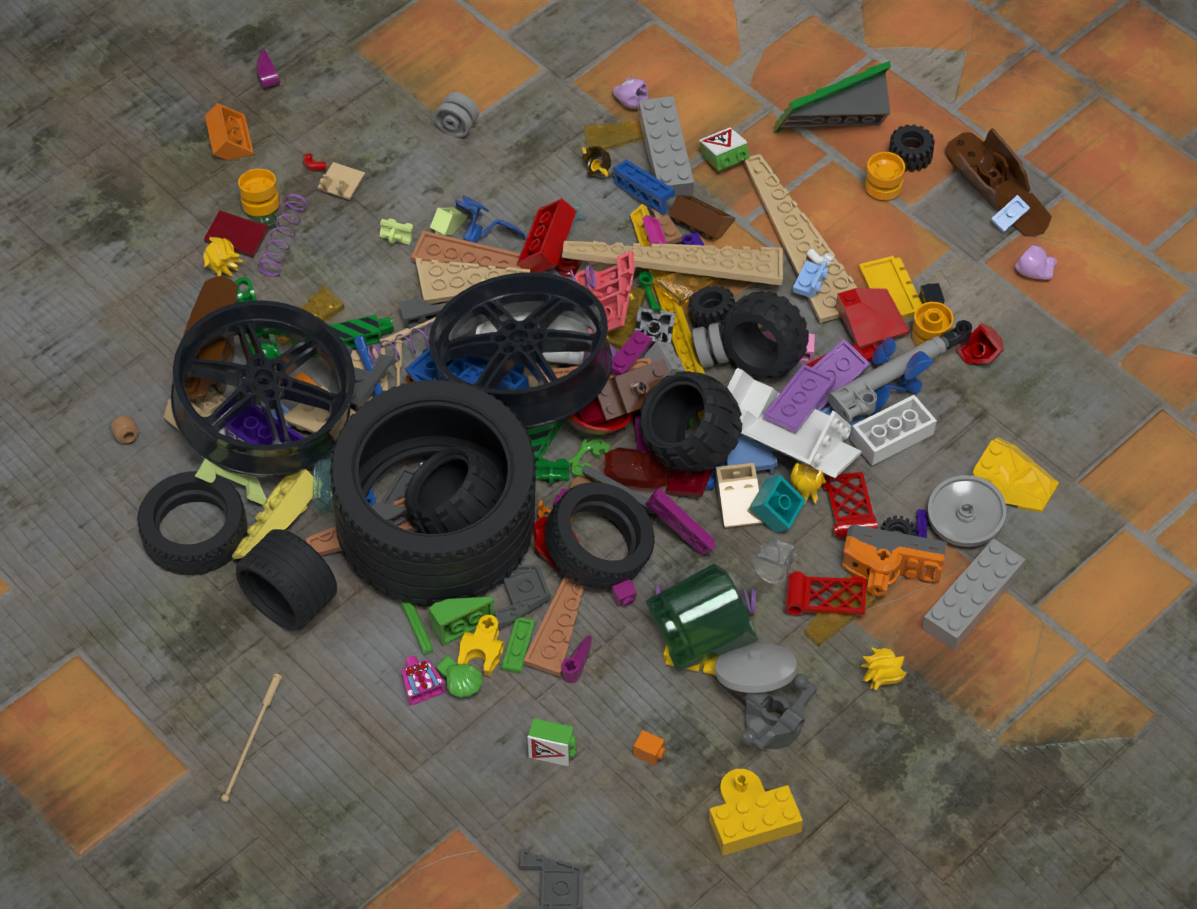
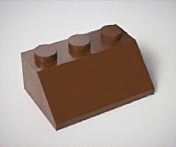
(701, 216)

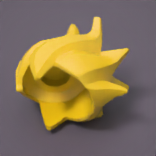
(221, 256)
(807, 480)
(883, 668)

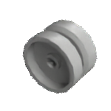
(456, 114)
(710, 345)

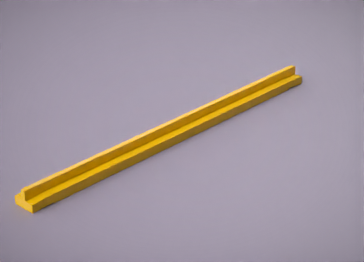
(681, 333)

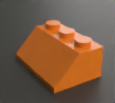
(228, 133)

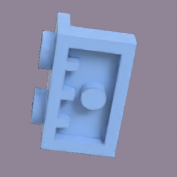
(811, 279)

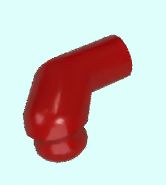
(312, 164)

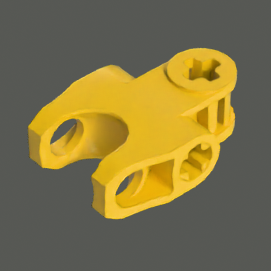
(482, 644)

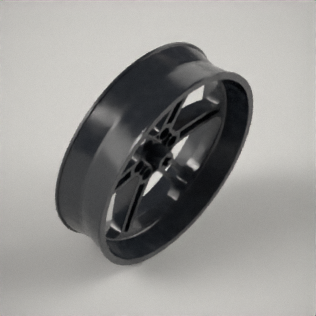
(525, 342)
(264, 383)

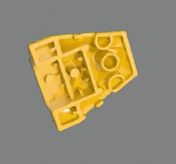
(1016, 476)

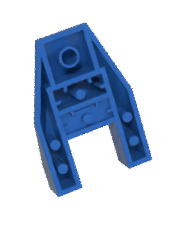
(464, 368)

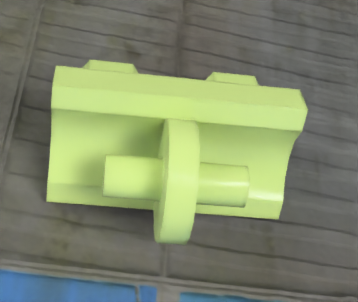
(395, 231)

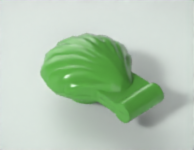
(461, 678)

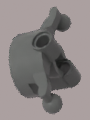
(768, 730)

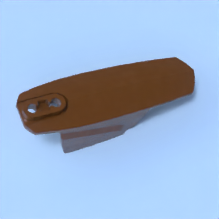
(998, 177)
(213, 295)

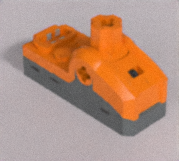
(886, 554)

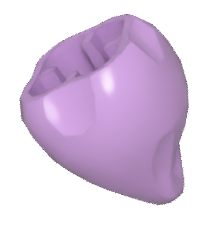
(631, 92)
(1036, 264)

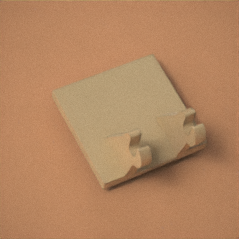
(341, 180)

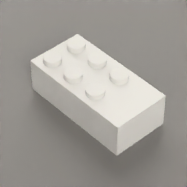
(893, 429)

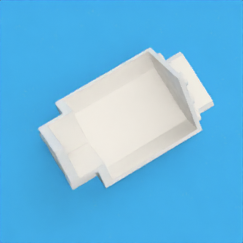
(815, 444)

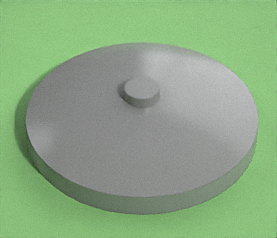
(967, 511)
(756, 668)

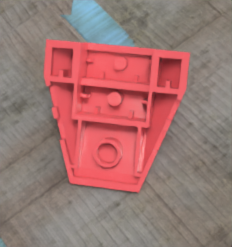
(613, 288)

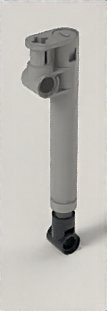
(853, 397)

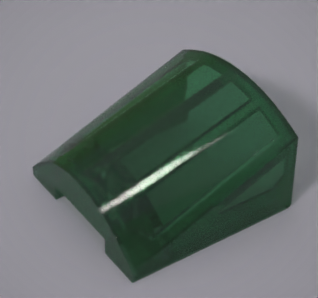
(702, 617)

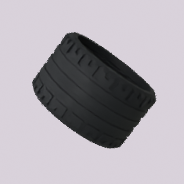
(286, 579)

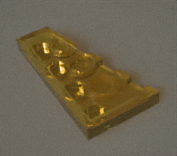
(683, 285)
(322, 305)
(620, 336)

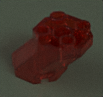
(635, 468)

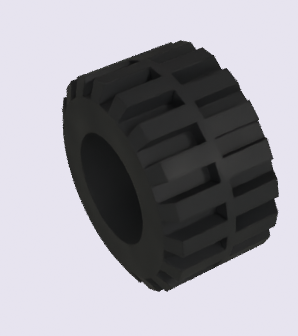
(916, 138)
(710, 305)

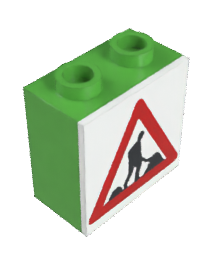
(724, 149)
(551, 742)

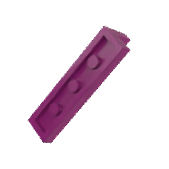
(681, 522)

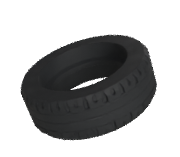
(623, 511)
(198, 557)

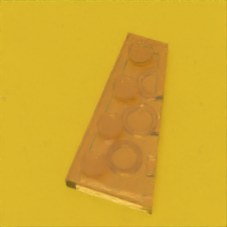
(613, 134)
(828, 624)

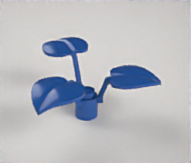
(474, 230)
(915, 366)

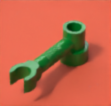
(645, 282)

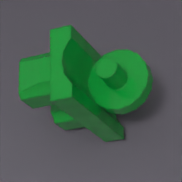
(552, 470)

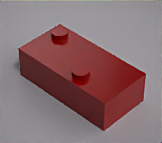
(547, 236)

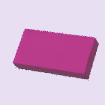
(654, 230)

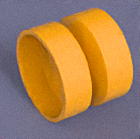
(885, 176)
(258, 192)
(931, 321)

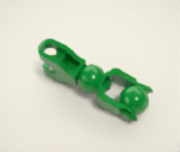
(270, 349)

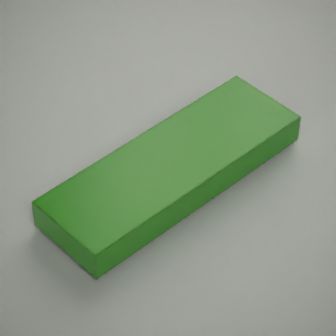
(518, 645)

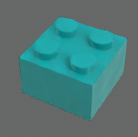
(777, 504)

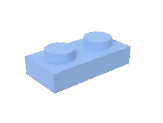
(1010, 213)

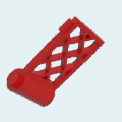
(842, 524)
(799, 597)

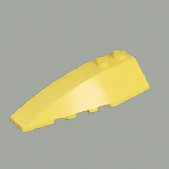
(280, 510)

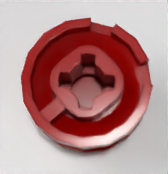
(565, 265)

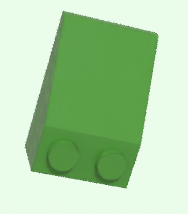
(456, 616)

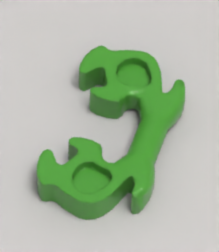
(597, 447)

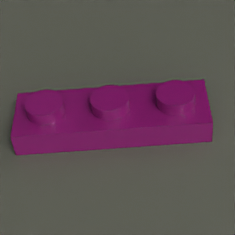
(630, 353)

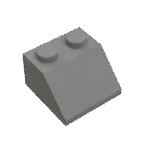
(665, 351)

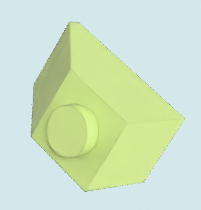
(447, 220)

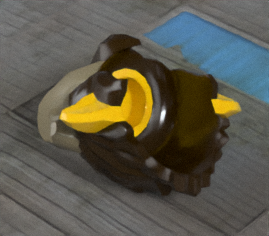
(597, 162)

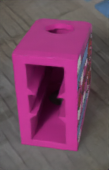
(421, 681)

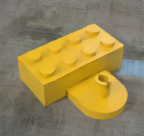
(751, 814)

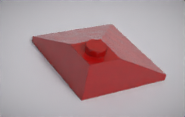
(870, 315)

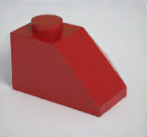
(983, 346)

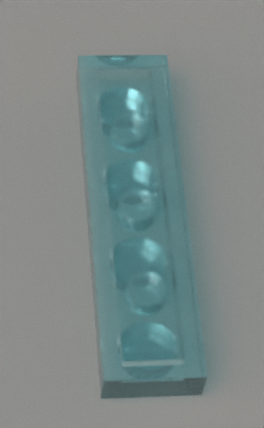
(322, 483)

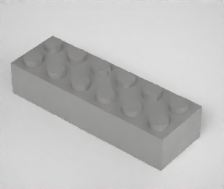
(665, 144)
(973, 594)

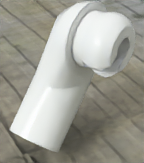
(817, 259)

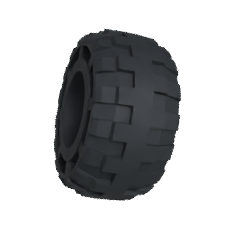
(755, 351)

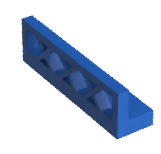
(644, 184)

